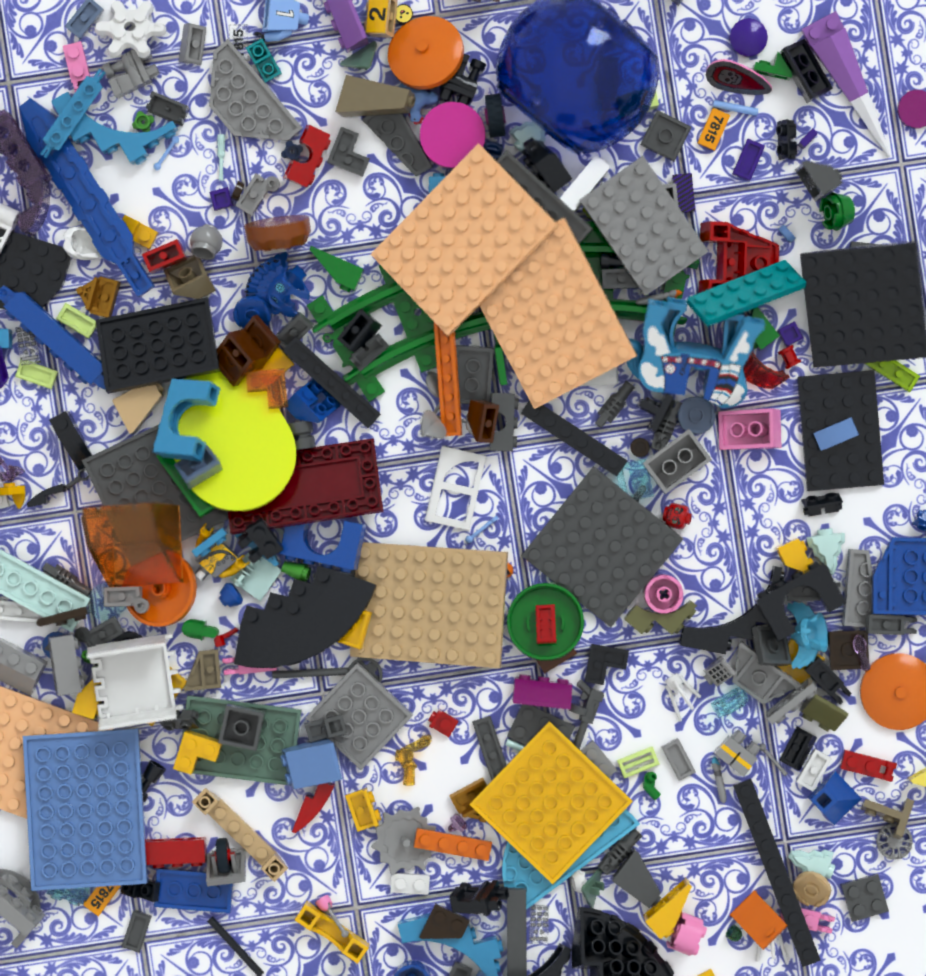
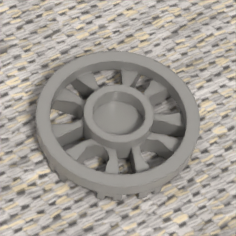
(893, 843)

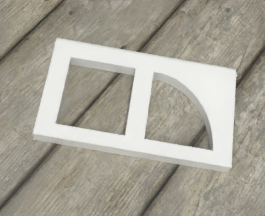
(448, 459)

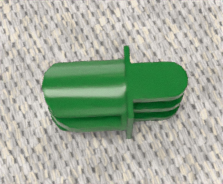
(198, 629)

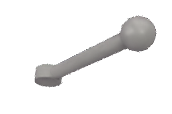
(763, 748)

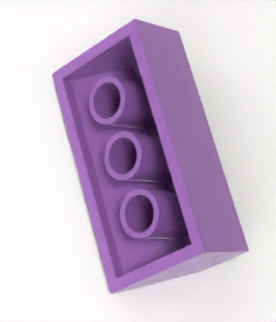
(347, 23)

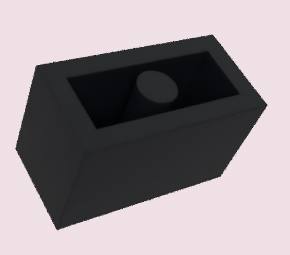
(359, 331)

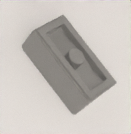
(192, 44)

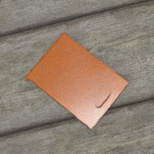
(758, 920)

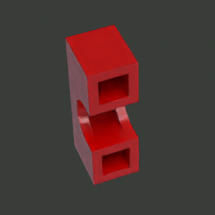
(316, 143)

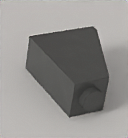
(637, 880)

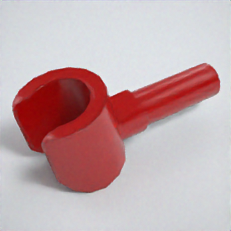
(219, 640)

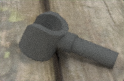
(77, 480)

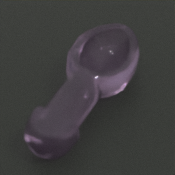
(860, 648)

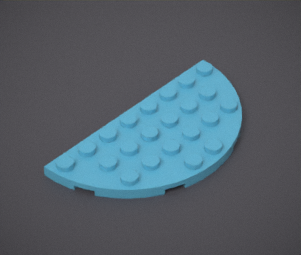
(520, 873)

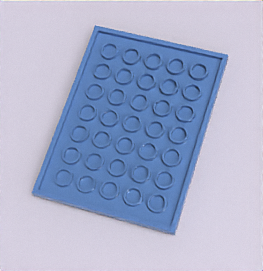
(85, 809)

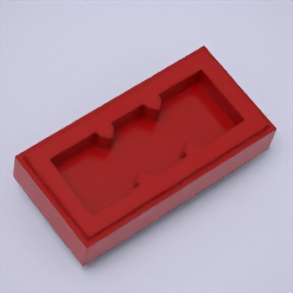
(546, 624)

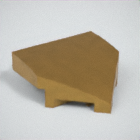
(100, 295)
(465, 795)

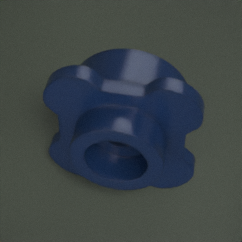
(290, 146)

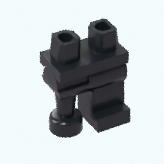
(460, 85)
(478, 899)

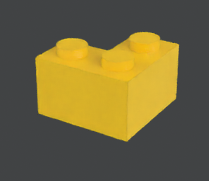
(194, 746)

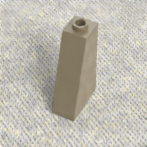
(370, 98)

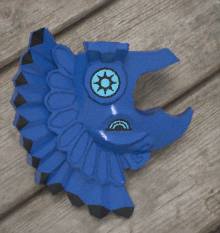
(276, 283)

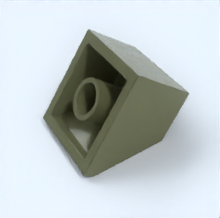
(824, 712)

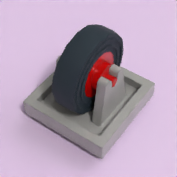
(225, 865)

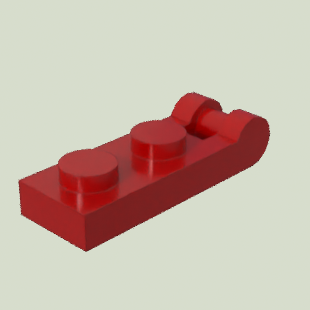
(867, 765)

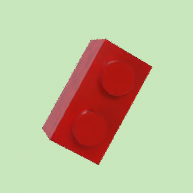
(164, 256)

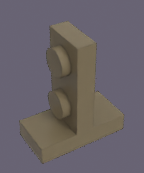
(890, 815)

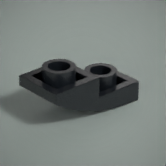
(146, 891)

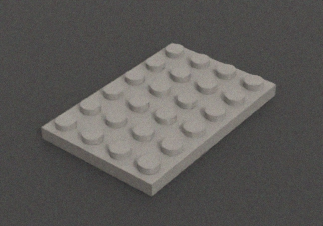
(643, 225)

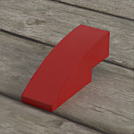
(312, 805)

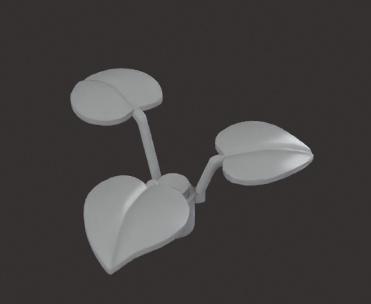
(431, 423)

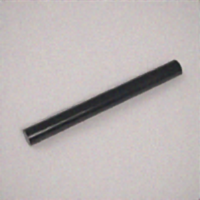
(235, 946)

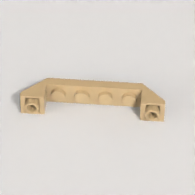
(241, 832)

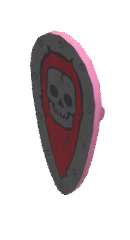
(736, 78)

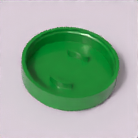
(522, 621)

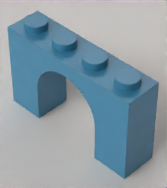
(180, 397)

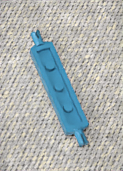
(72, 113)

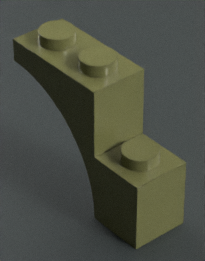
(672, 621)

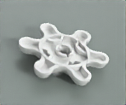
(133, 39)

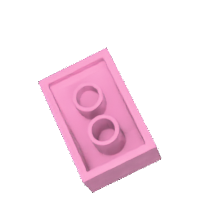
(750, 429)

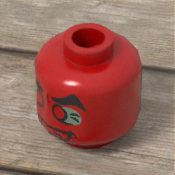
(677, 516)

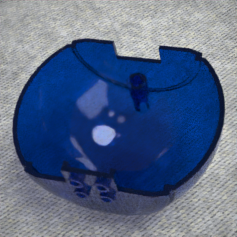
(587, 77)

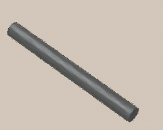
(310, 672)

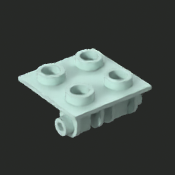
(256, 577)

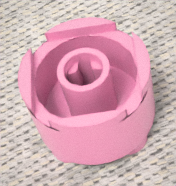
(674, 592)
(687, 934)

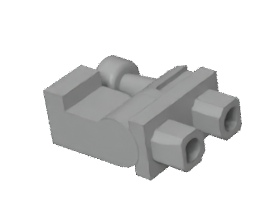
(136, 73)

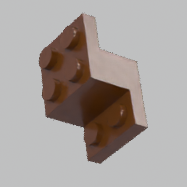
(246, 350)

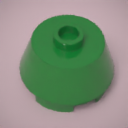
(837, 211)

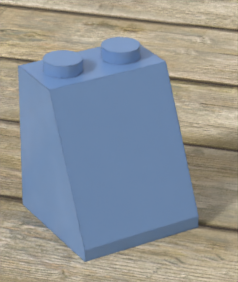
(311, 764)

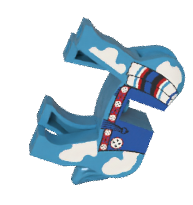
(666, 364)

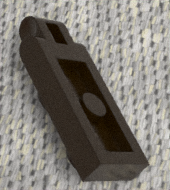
(61, 618)

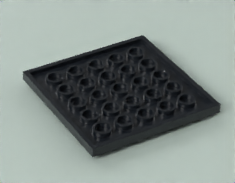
(865, 304)

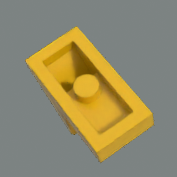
(141, 233)

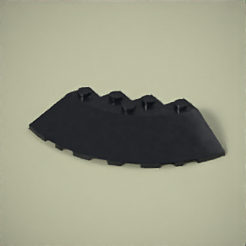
(303, 622)
(613, 947)

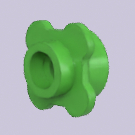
(140, 116)

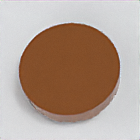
(278, 232)

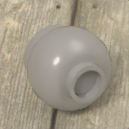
(206, 242)

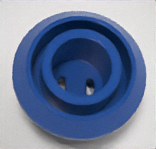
(230, 595)

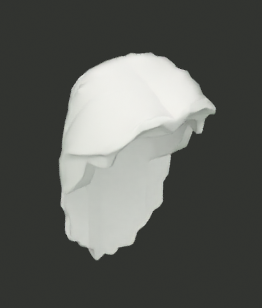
(79, 244)

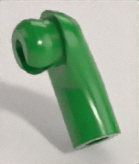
(649, 785)

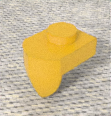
(18, 493)

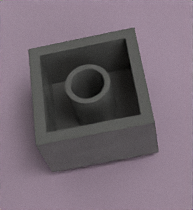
(242, 727)

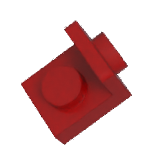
(442, 722)

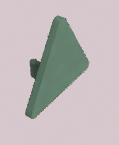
(361, 59)
(592, 888)

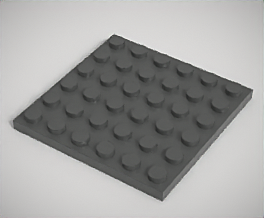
(134, 475)
(602, 546)

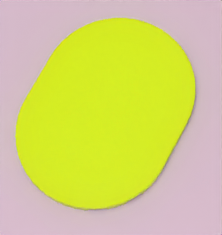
(248, 441)

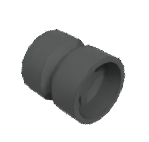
(302, 435)

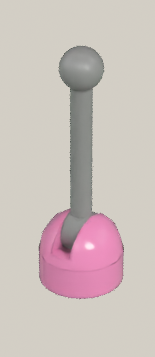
(325, 904)

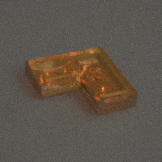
(271, 381)

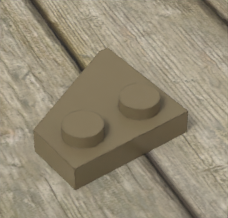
(205, 671)

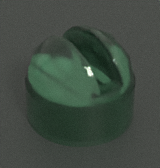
(734, 933)

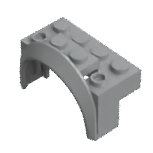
(15, 909)

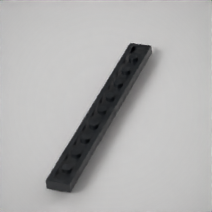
(776, 872)

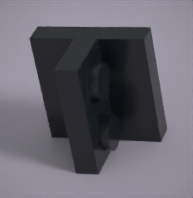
(657, 411)

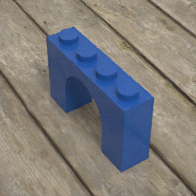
(345, 556)

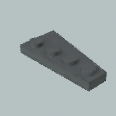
(400, 139)

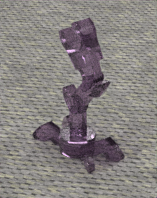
(11, 471)

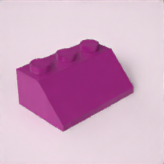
(542, 692)

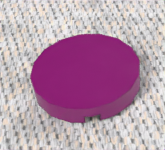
(913, 109)

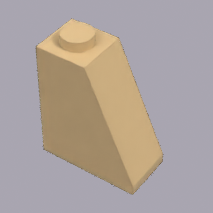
(137, 405)

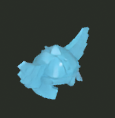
(810, 634)

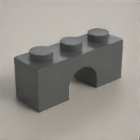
(504, 439)

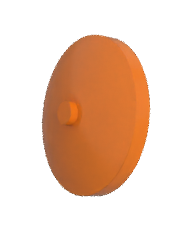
(426, 52)
(168, 601)
(895, 691)

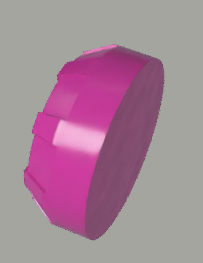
(451, 133)

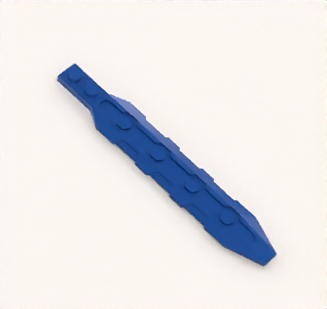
(86, 198)

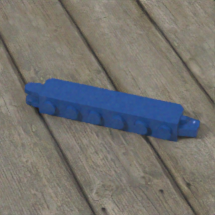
(54, 335)

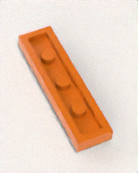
(452, 844)

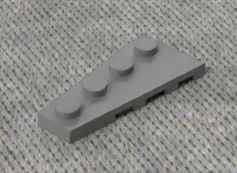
(857, 588)

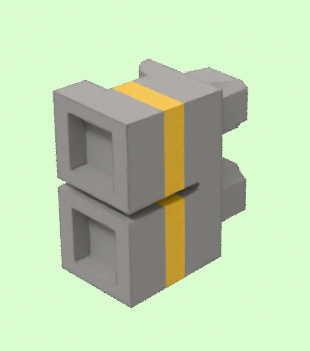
(736, 755)

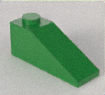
(343, 272)

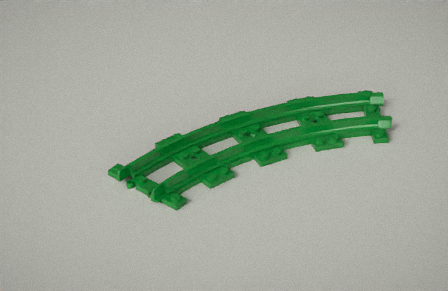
(420, 329)

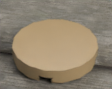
(812, 889)

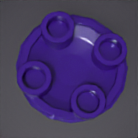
(748, 37)

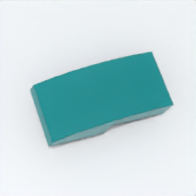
(263, 60)

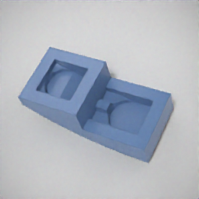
(836, 433)

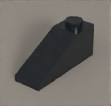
(71, 438)

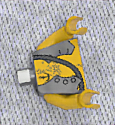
(220, 561)

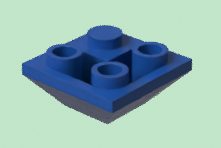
(312, 403)
(834, 797)

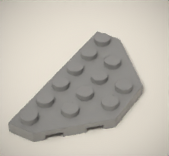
(245, 100)

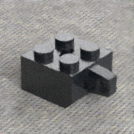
(545, 164)

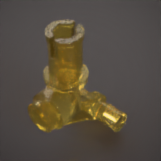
(405, 757)

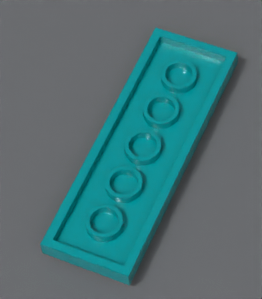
(746, 292)

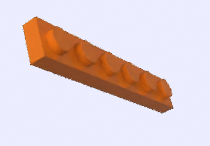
(448, 381)

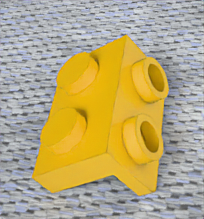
(362, 809)

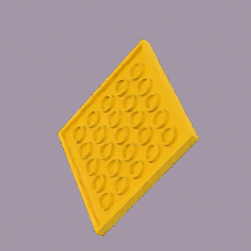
(550, 802)

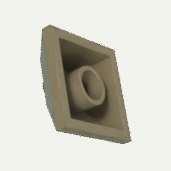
(189, 278)

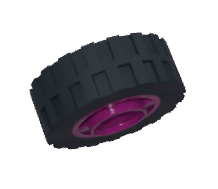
(495, 115)

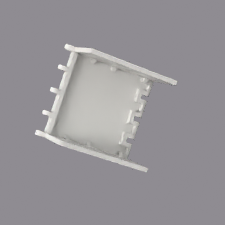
(134, 681)

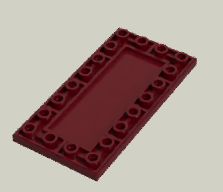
(325, 486)

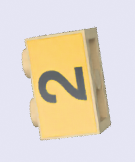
(381, 18)

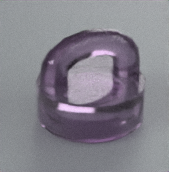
(458, 823)

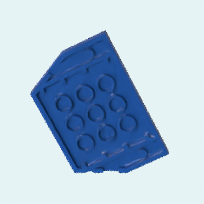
(901, 578)

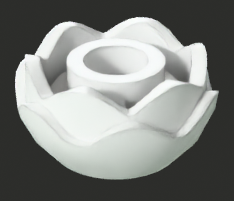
(578, 880)

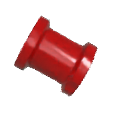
(789, 356)

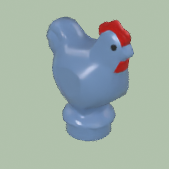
(422, 99)

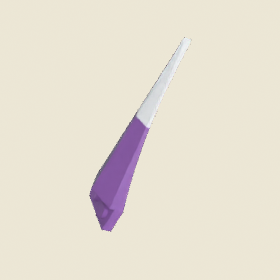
(834, 50)

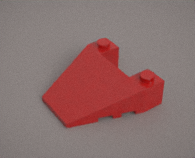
(736, 252)

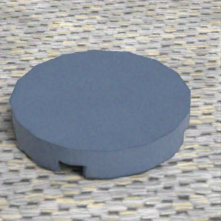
(696, 415)

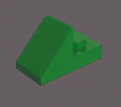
(778, 70)

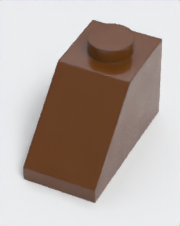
(482, 420)

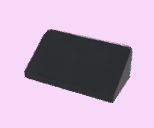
(798, 748)

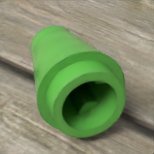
(296, 570)

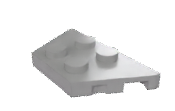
(758, 680)

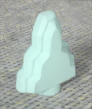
(526, 131)
(827, 547)
(814, 861)

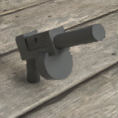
(587, 711)

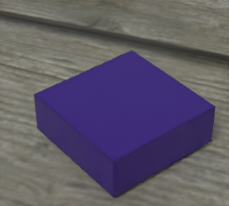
(807, 139)
(221, 199)
(790, 334)

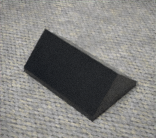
(805, 70)

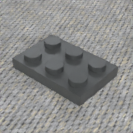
(474, 372)
(531, 720)

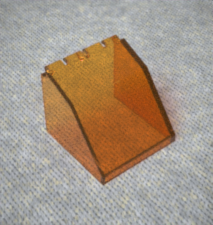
(135, 545)

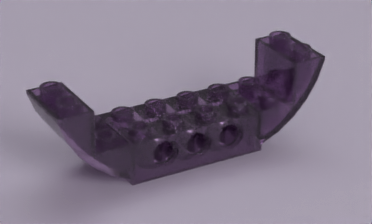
(34, 179)

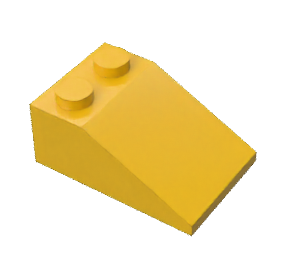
(666, 912)

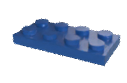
(190, 892)

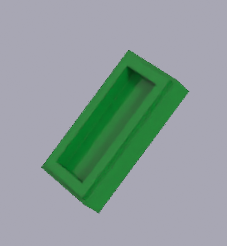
(500, 364)

